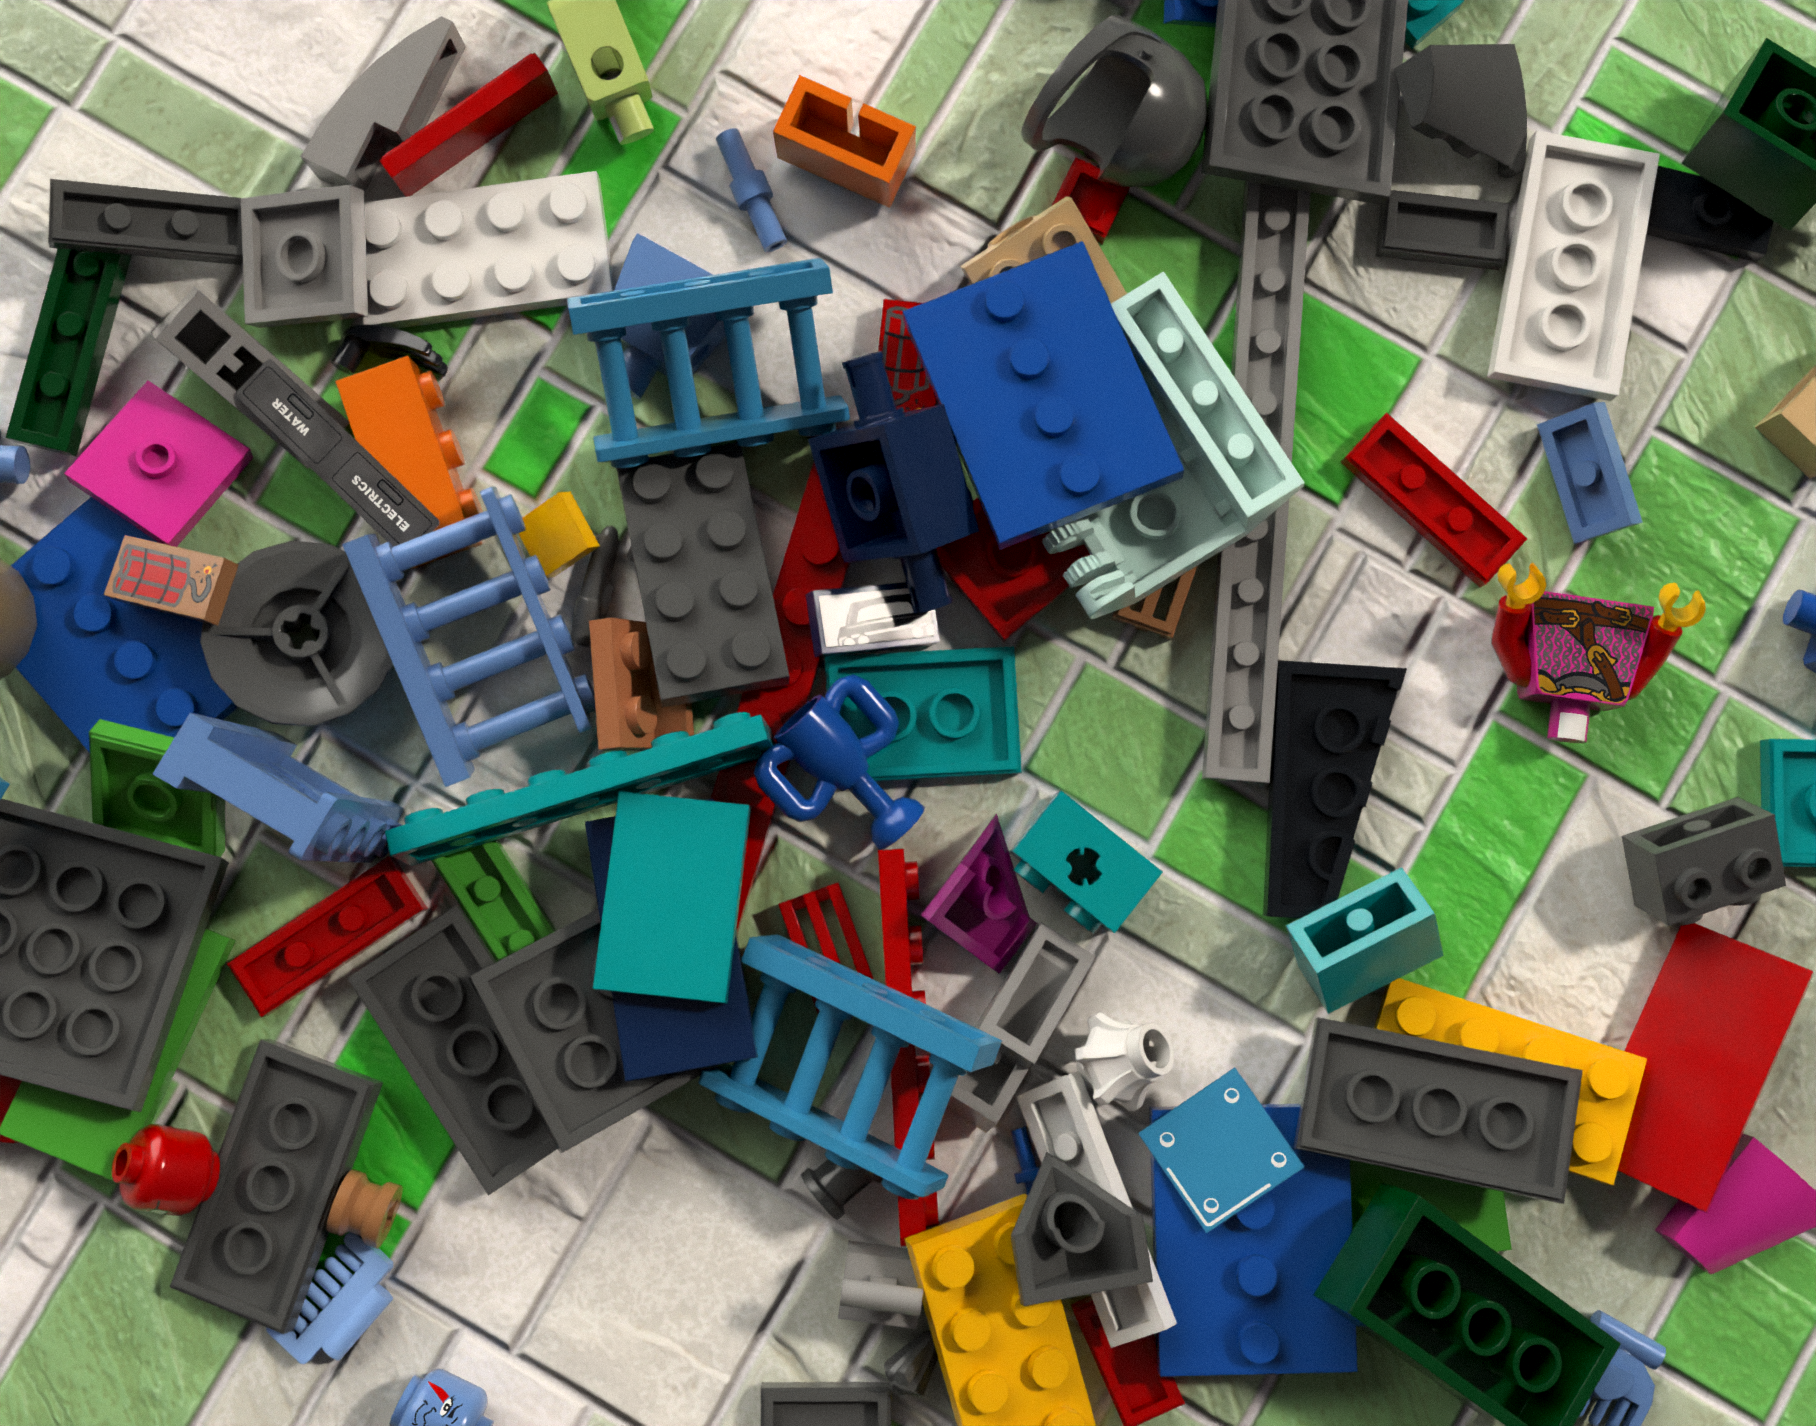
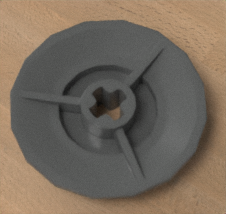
(255, 657)

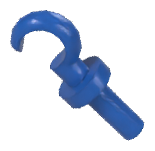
(1025, 1157)

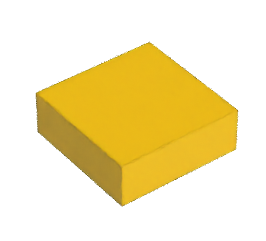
(558, 534)

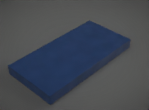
(673, 1033)

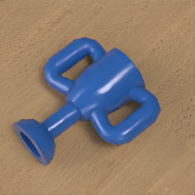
(838, 760)

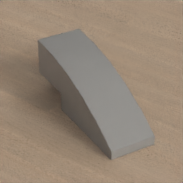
(384, 105)
(1024, 1018)

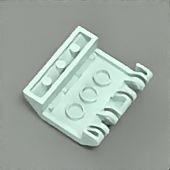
(1228, 457)

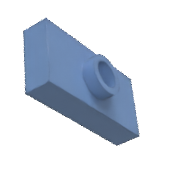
(1589, 472)

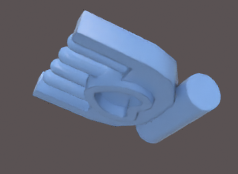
(1625, 1375)

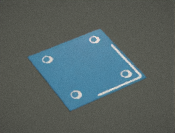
(1221, 1150)

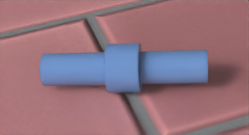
(751, 190)

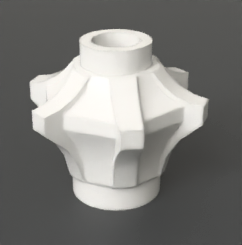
(1123, 1060)

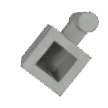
(880, 1286)

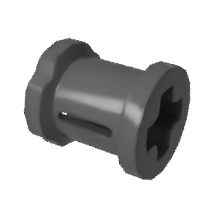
(836, 1185)

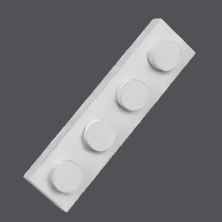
(1068, 1128)

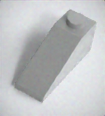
(223, 354)

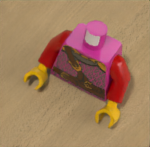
(1581, 648)

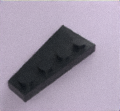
(1320, 776)

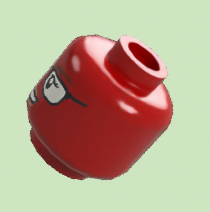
(166, 1170)

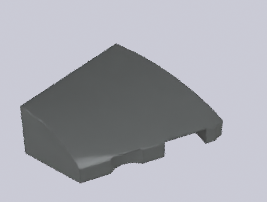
(1469, 100)

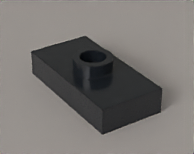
(1706, 217)

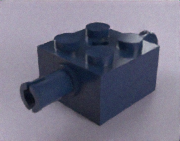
(895, 483)

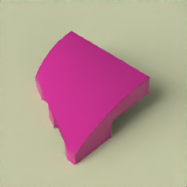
(1752, 1211)

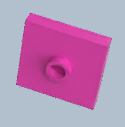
(159, 465)

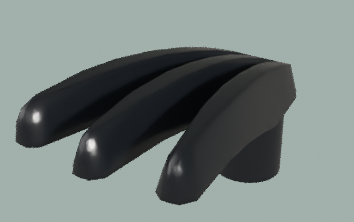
(387, 344)

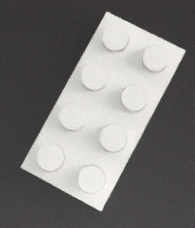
(485, 250)
(1573, 266)

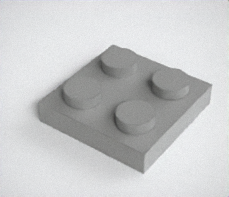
(304, 256)

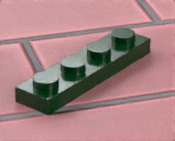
(68, 350)

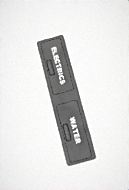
(335, 455)

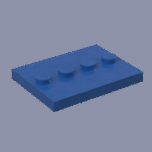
(1042, 395)
(105, 655)
(1251, 1281)

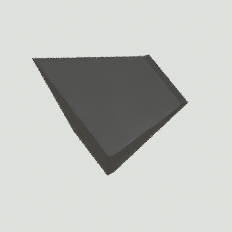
(1076, 1238)

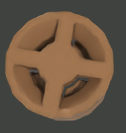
(364, 1208)

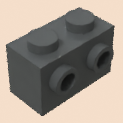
(1704, 861)

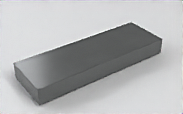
(145, 222)

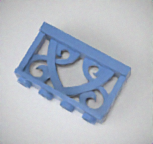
(262, 778)

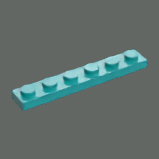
(560, 795)

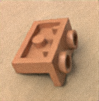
(627, 688)

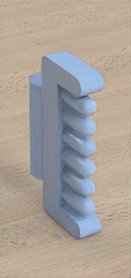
(350, 1310)

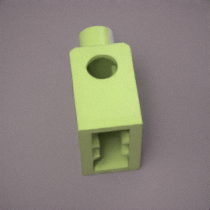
(600, 44)

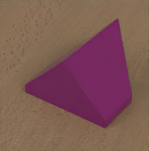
(983, 902)

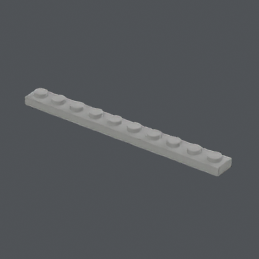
(1253, 568)

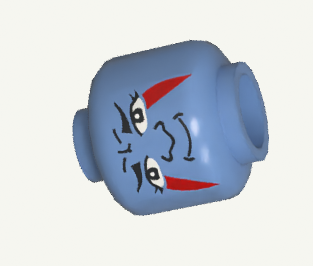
(441, 1401)

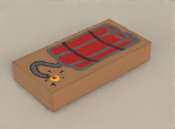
(171, 580)

